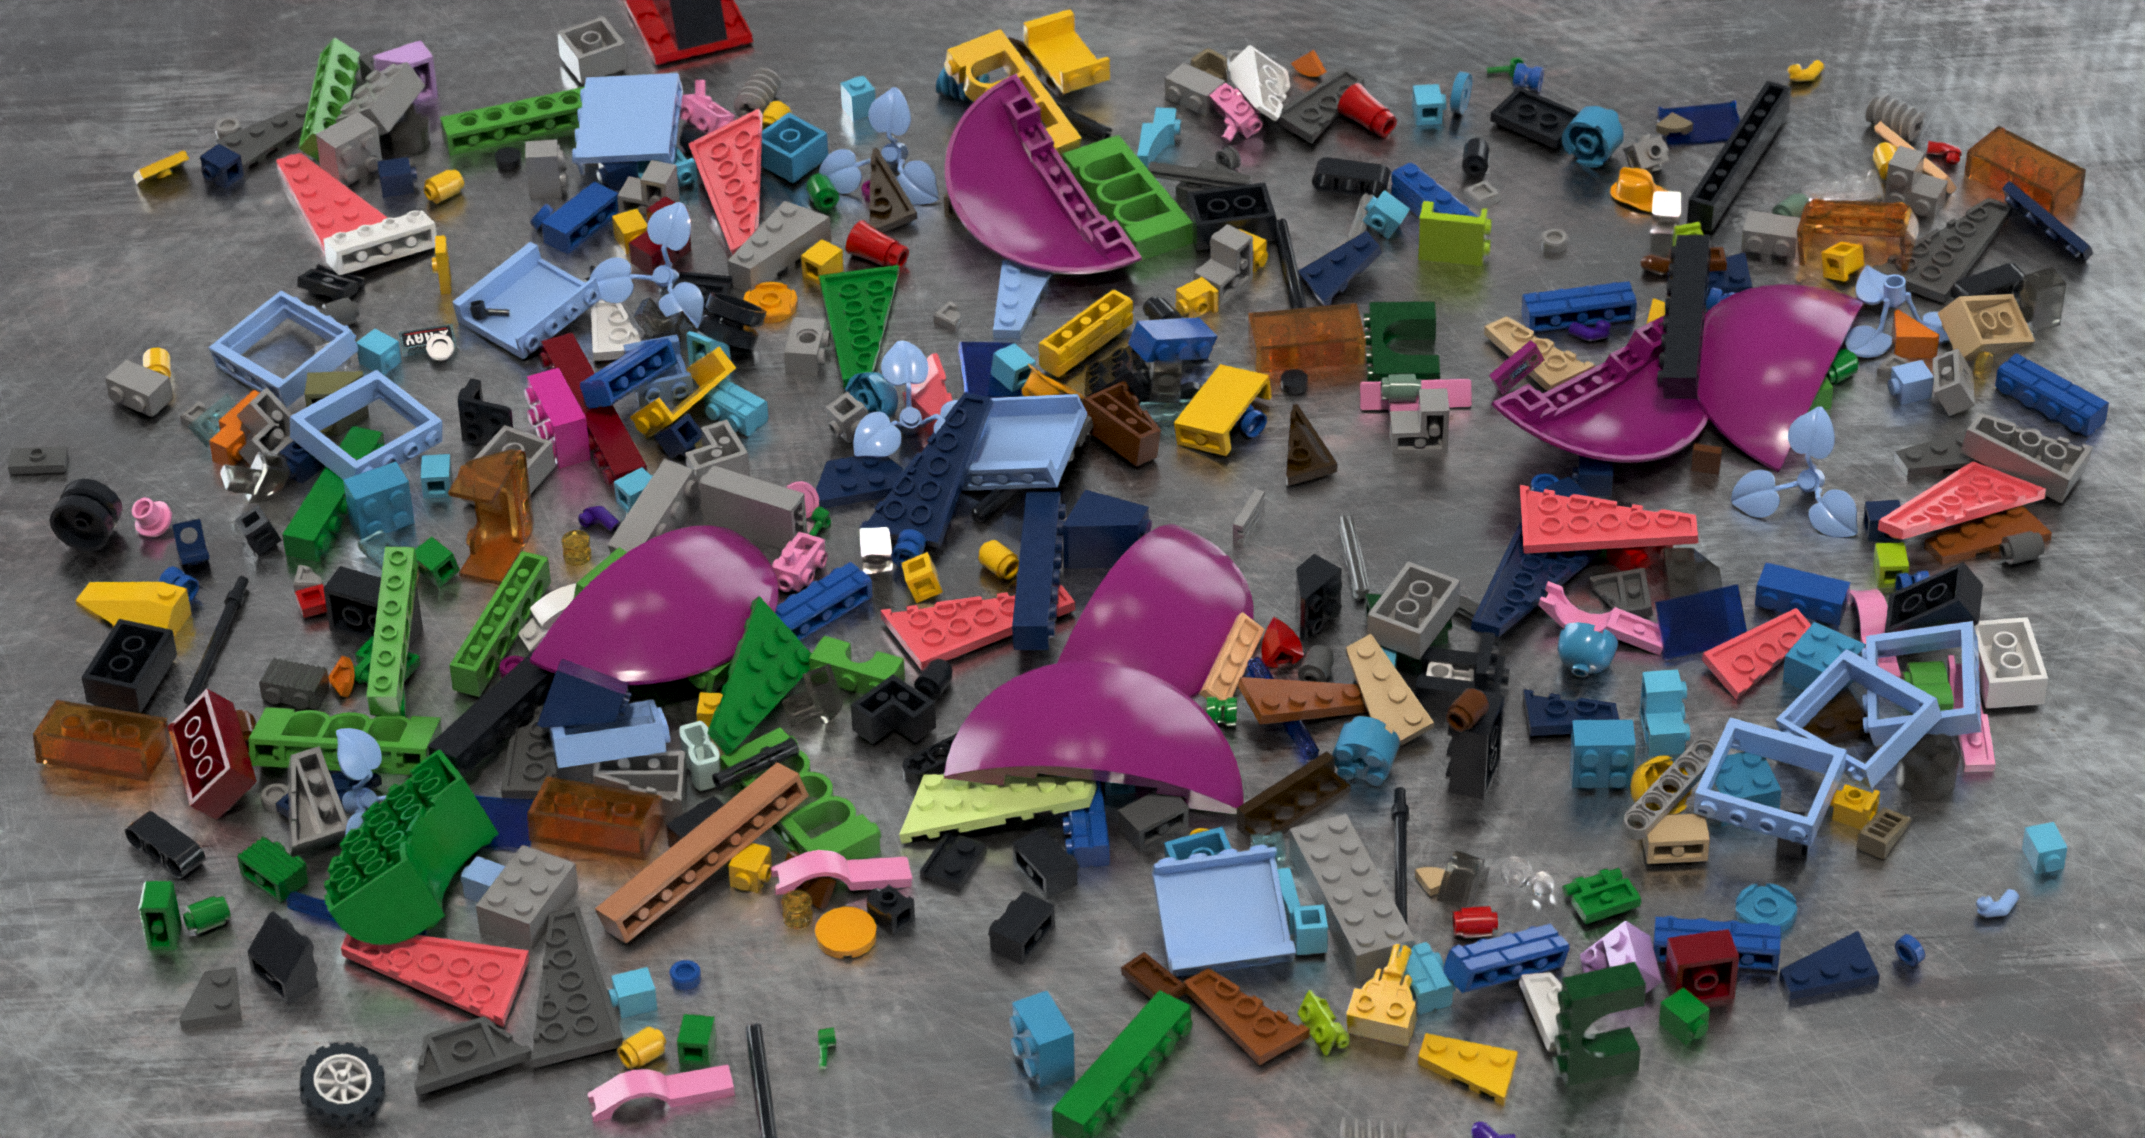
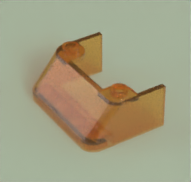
(1858, 219)
(502, 509)

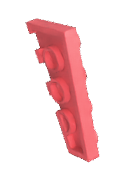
(1755, 653)

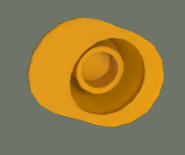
(1635, 188)
(1041, 385)

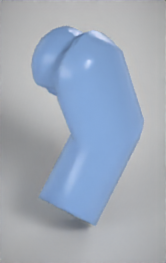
(1988, 908)

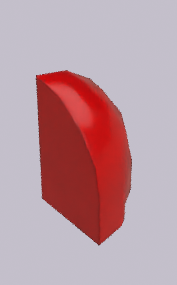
(1280, 644)

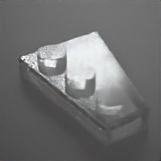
(1852, 188)

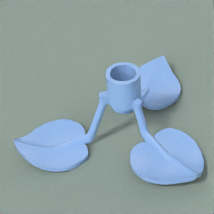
(890, 115)
(672, 229)
(1891, 289)
(875, 433)
(1836, 510)
(357, 756)

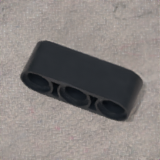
(1350, 177)
(1995, 281)
(165, 844)

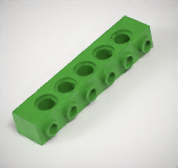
(329, 92)
(511, 122)
(500, 624)
(392, 631)

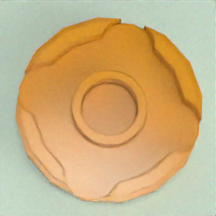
(775, 299)
(845, 932)

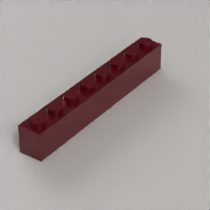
(607, 435)

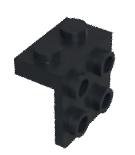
(1120, 366)
(479, 418)

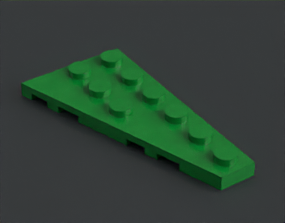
(857, 315)
(760, 675)

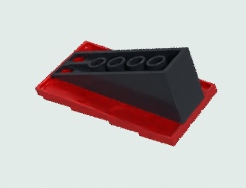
(687, 27)

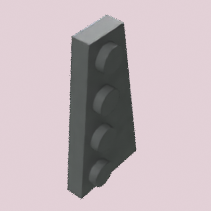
(265, 136)

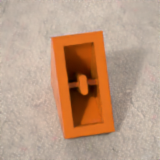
(1912, 338)

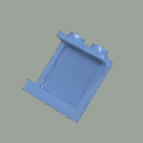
(669, 385)

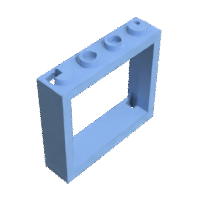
(228, 349)
(308, 423)
(1853, 667)
(1953, 721)
(637, 733)
(1782, 748)

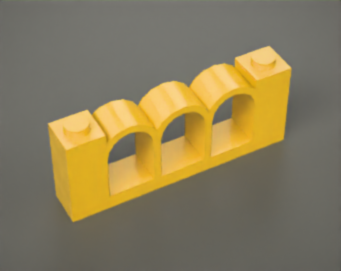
(996, 51)

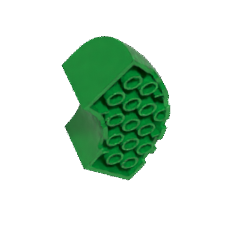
(405, 855)

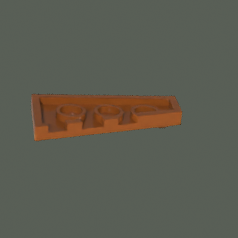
(1983, 535)
(1299, 700)
(1245, 1018)

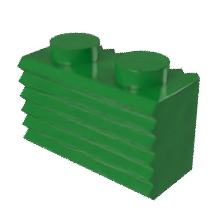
(273, 868)
(160, 915)

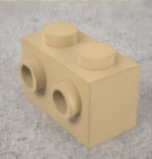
(1678, 840)

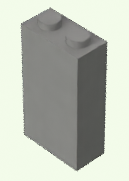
(752, 507)

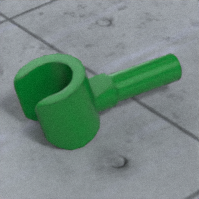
(1506, 69)
(821, 519)
(826, 1039)

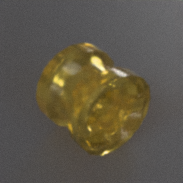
(576, 547)
(797, 909)

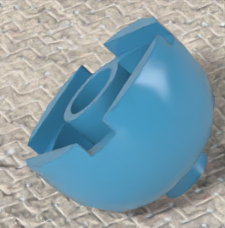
(874, 392)
(1586, 650)

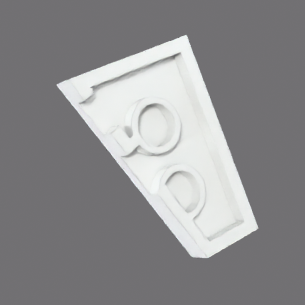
(610, 330)
(1541, 996)

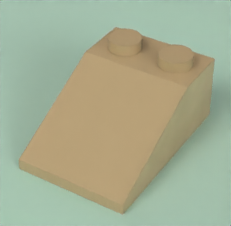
(1985, 325)

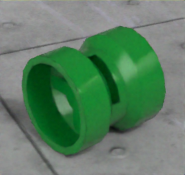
(1214, 710)

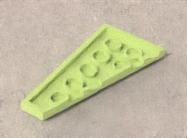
(972, 805)

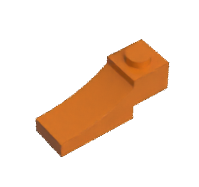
(232, 434)

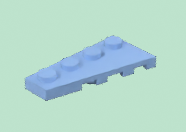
(1017, 297)

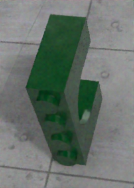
(1399, 322)
(1581, 1003)

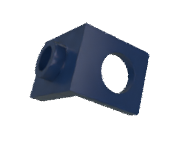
(194, 552)

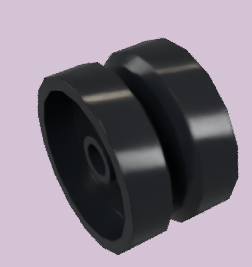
(732, 320)
(86, 515)

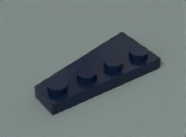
(2042, 218)

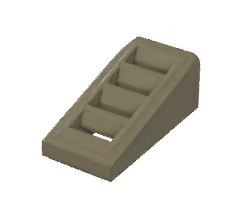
(1869, 838)

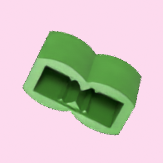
(1932, 679)

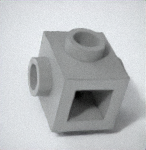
(1647, 153)
(845, 416)

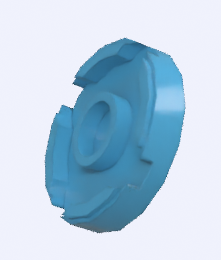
(1766, 905)

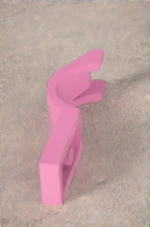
(1872, 619)
(1620, 623)
(1975, 747)
(857, 874)
(674, 1089)

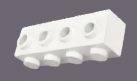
(380, 242)

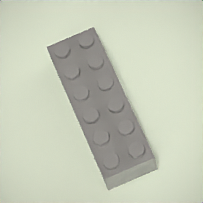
(1353, 893)

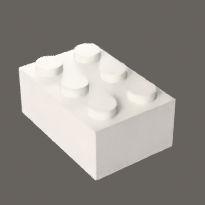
(2010, 664)

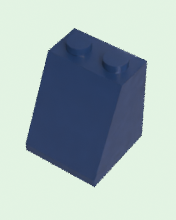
(1102, 530)
(583, 697)

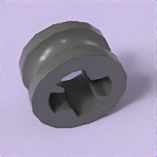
(1228, 157)

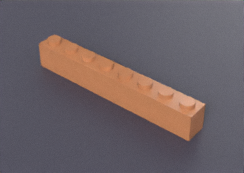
(701, 852)

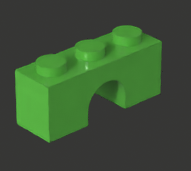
(852, 675)

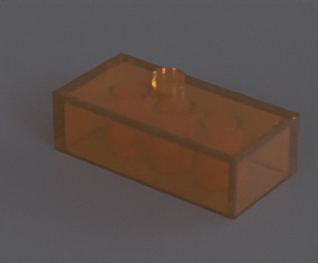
(2034, 170)
(1306, 338)
(101, 740)
(595, 818)

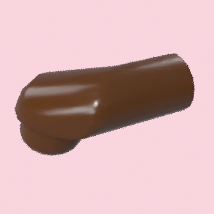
(1655, 264)

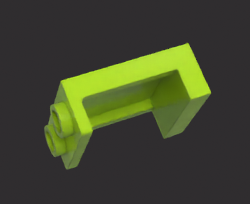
(1453, 237)

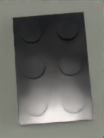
(1534, 116)

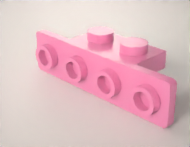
(1458, 395)

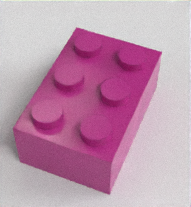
(558, 417)

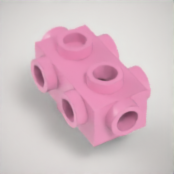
(702, 111)
(1237, 113)
(799, 561)

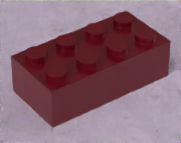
(212, 754)

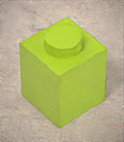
(1888, 562)

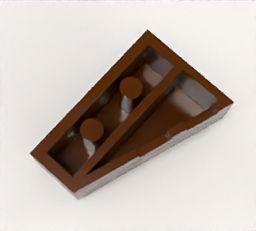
(1123, 424)

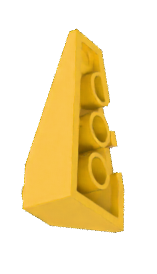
(139, 602)

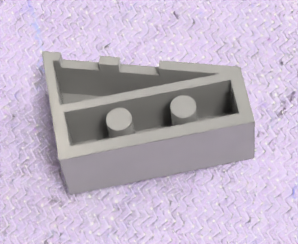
(653, 774)
(314, 805)

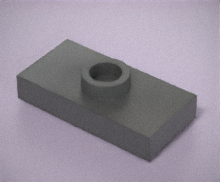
(38, 460)

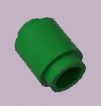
(822, 192)
(1843, 366)
(206, 914)

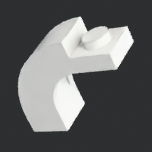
(545, 614)

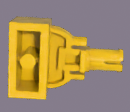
(1385, 1003)

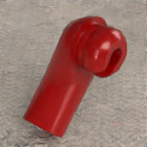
(1945, 149)

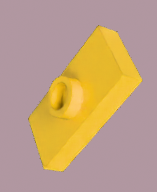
(161, 168)
(441, 264)

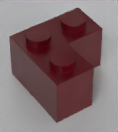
(647, 254)

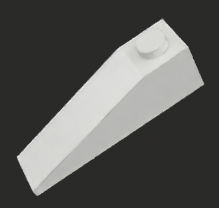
(1260, 81)

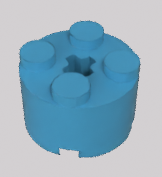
(1593, 136)
(1365, 750)

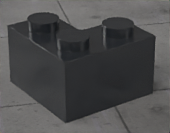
(891, 707)

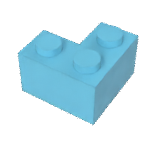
(1663, 712)

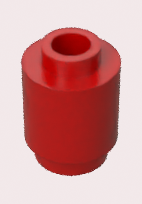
(1475, 922)

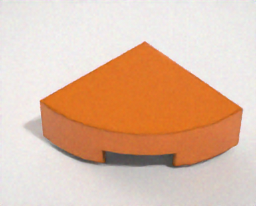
(1309, 65)
(343, 676)

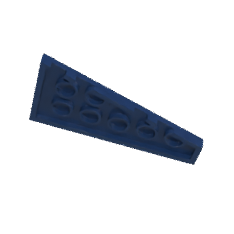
(932, 481)
(1522, 582)

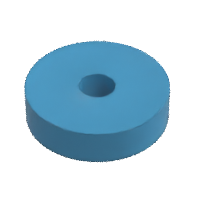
(1461, 92)

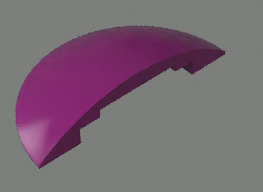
(1021, 194)
(1768, 360)
(1612, 408)
(663, 608)
(1163, 609)
(1101, 727)

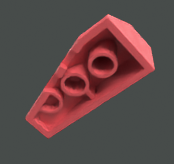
(931, 394)

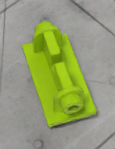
(1321, 1022)

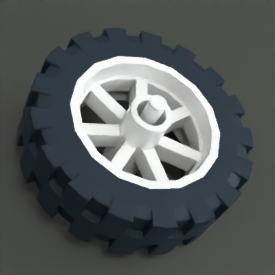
(347, 1058)

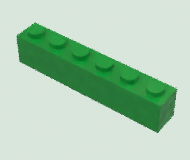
(326, 503)
(1122, 1067)

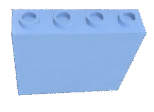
(628, 119)
(539, 301)
(1026, 442)
(1222, 911)

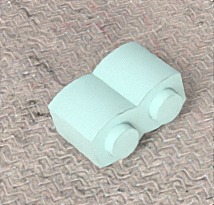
(700, 754)

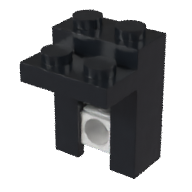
(1451, 672)

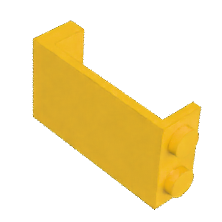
(1064, 53)
(707, 374)
(1218, 407)

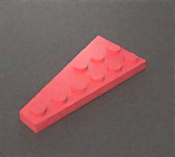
(731, 174)
(324, 200)
(1960, 498)
(1594, 523)
(957, 625)
(458, 972)

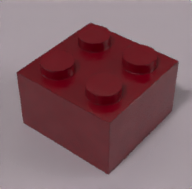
(1702, 965)

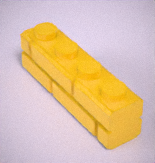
(1085, 333)

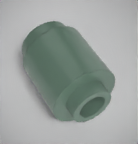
(1791, 206)
(1400, 388)

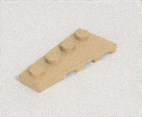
(1556, 367)
(1386, 692)

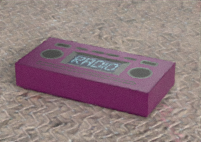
(1516, 367)

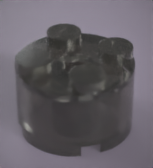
(1929, 768)

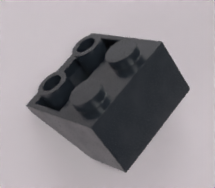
(1316, 595)
(283, 959)

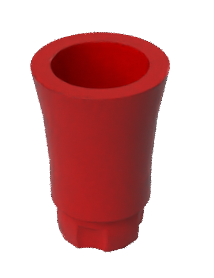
(1364, 109)
(875, 246)

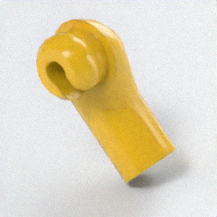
(1805, 75)

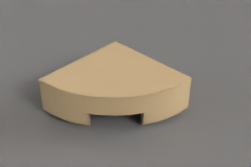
(1430, 879)

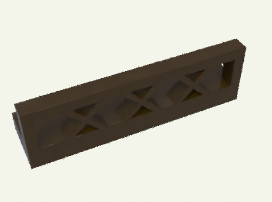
(1286, 794)

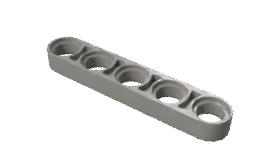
(1666, 800)

